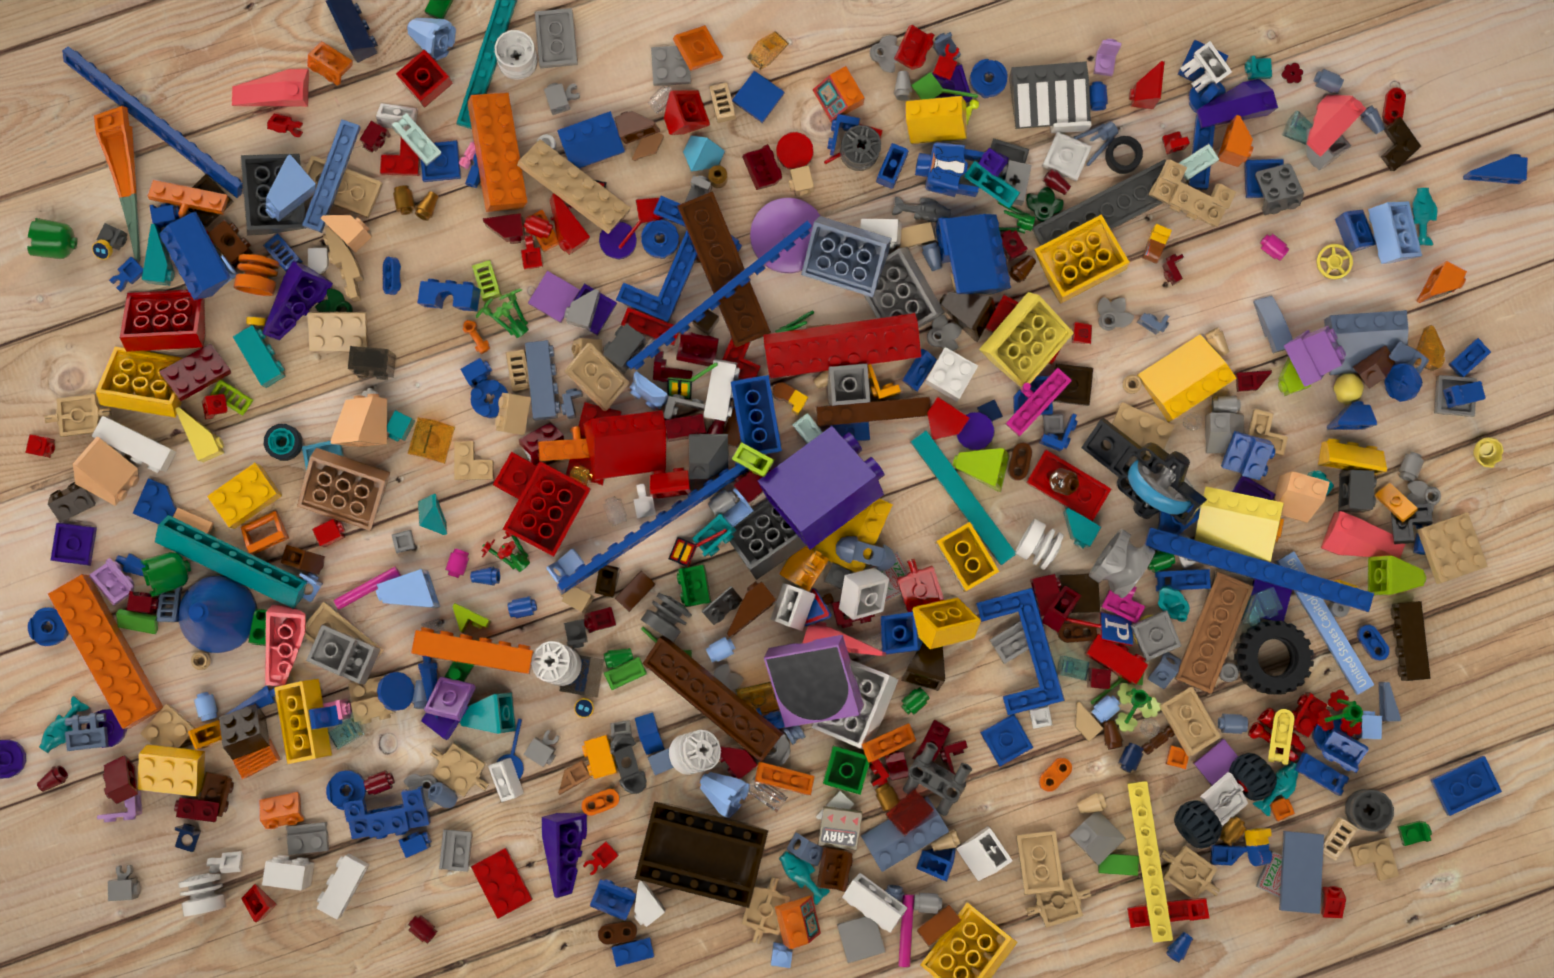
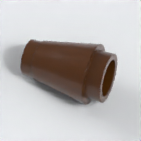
(1022, 269)
(1112, 735)

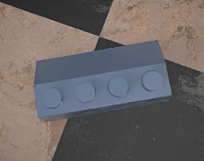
(890, 846)

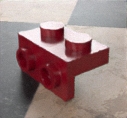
(762, 167)
(697, 349)
(545, 433)

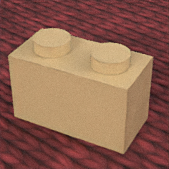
(512, 413)
(578, 599)

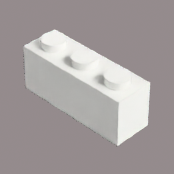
(720, 390)
(342, 886)
(874, 902)

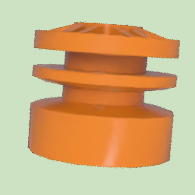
(257, 270)

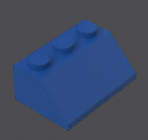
(591, 140)

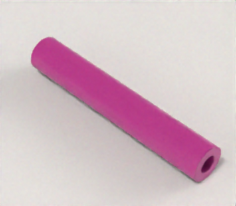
(365, 588)
(906, 931)

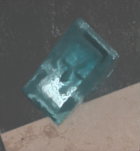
(1296, 127)
(1072, 668)
(346, 733)

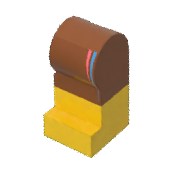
(1156, 243)
(785, 393)

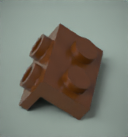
(216, 789)
(834, 869)

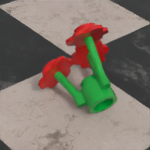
(517, 560)
(1350, 716)

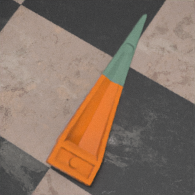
(117, 145)

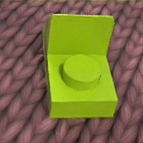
(753, 460)
(464, 616)

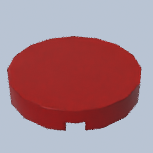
(794, 150)

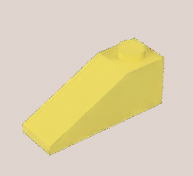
(203, 441)

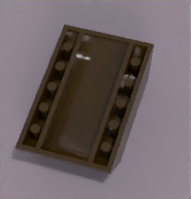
(701, 854)

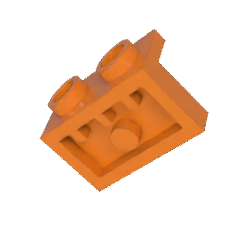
(328, 62)

